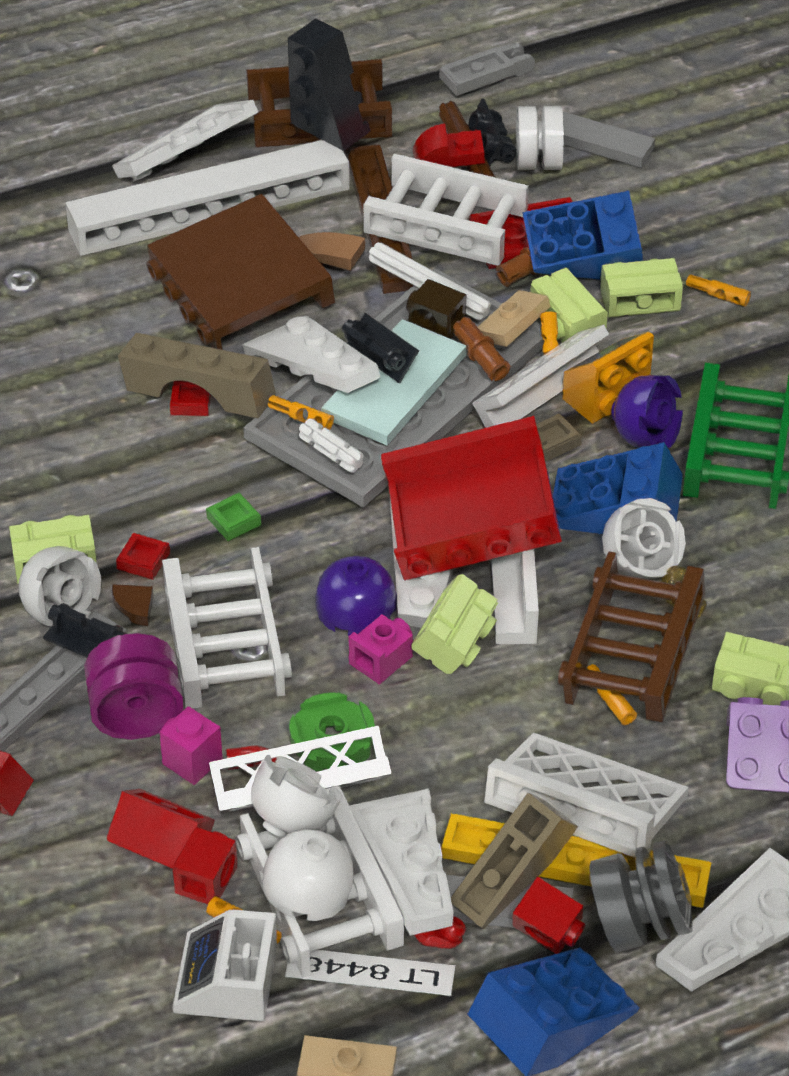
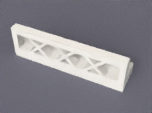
(538, 380)
(517, 598)
(343, 776)

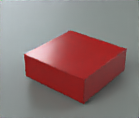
(189, 399)
(143, 556)

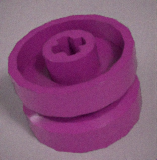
(133, 686)

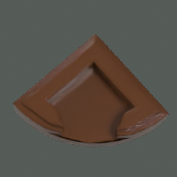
(134, 602)

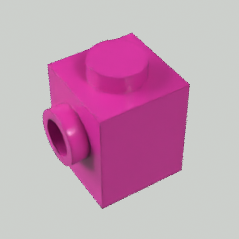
(190, 744)

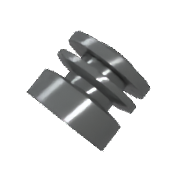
(641, 896)

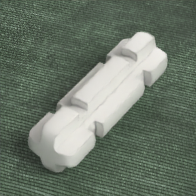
(331, 445)

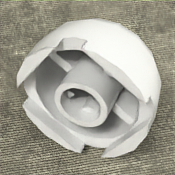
(644, 539)
(58, 577)
(291, 797)
(308, 875)

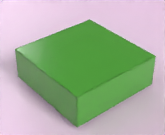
(233, 516)

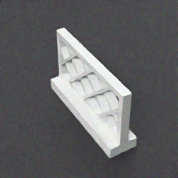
(596, 809)

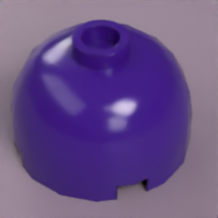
(647, 411)
(354, 594)

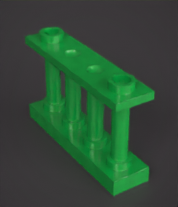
(706, 443)

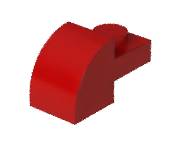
(449, 149)

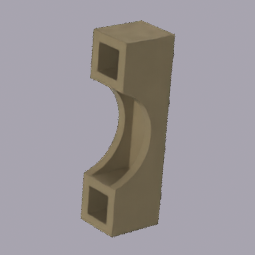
(235, 379)

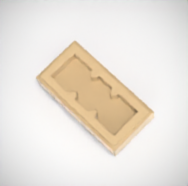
(514, 317)
(345, 1058)

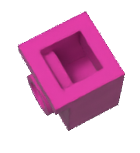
(381, 648)

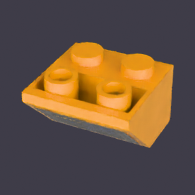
(597, 381)

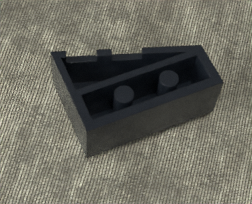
(322, 87)

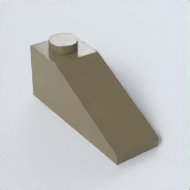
(513, 859)

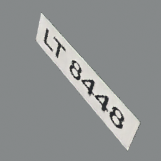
(377, 972)

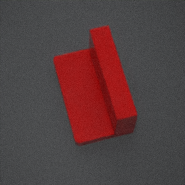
(154, 826)

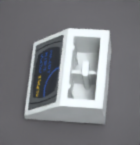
(228, 966)

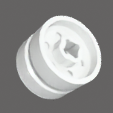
(539, 137)

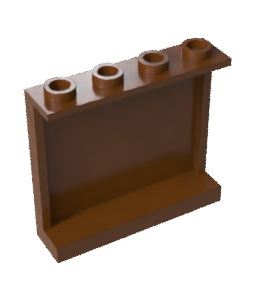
(237, 269)

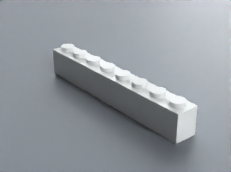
(187, 198)

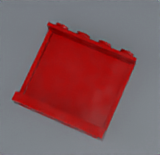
(470, 498)

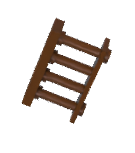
(275, 127)
(663, 658)

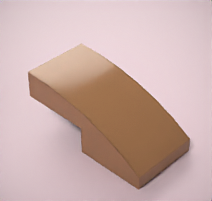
(335, 248)

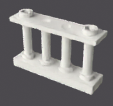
(440, 231)
(192, 646)
(369, 885)

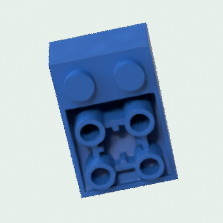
(583, 235)
(594, 489)
(549, 1009)

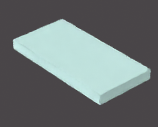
(386, 406)

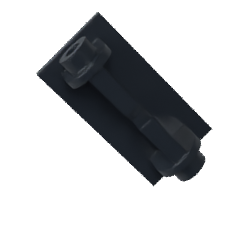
(493, 134)
(380, 345)
(77, 632)

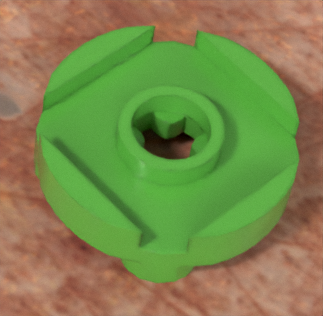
(326, 711)

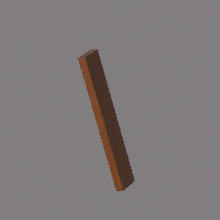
(372, 179)

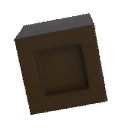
(436, 307)

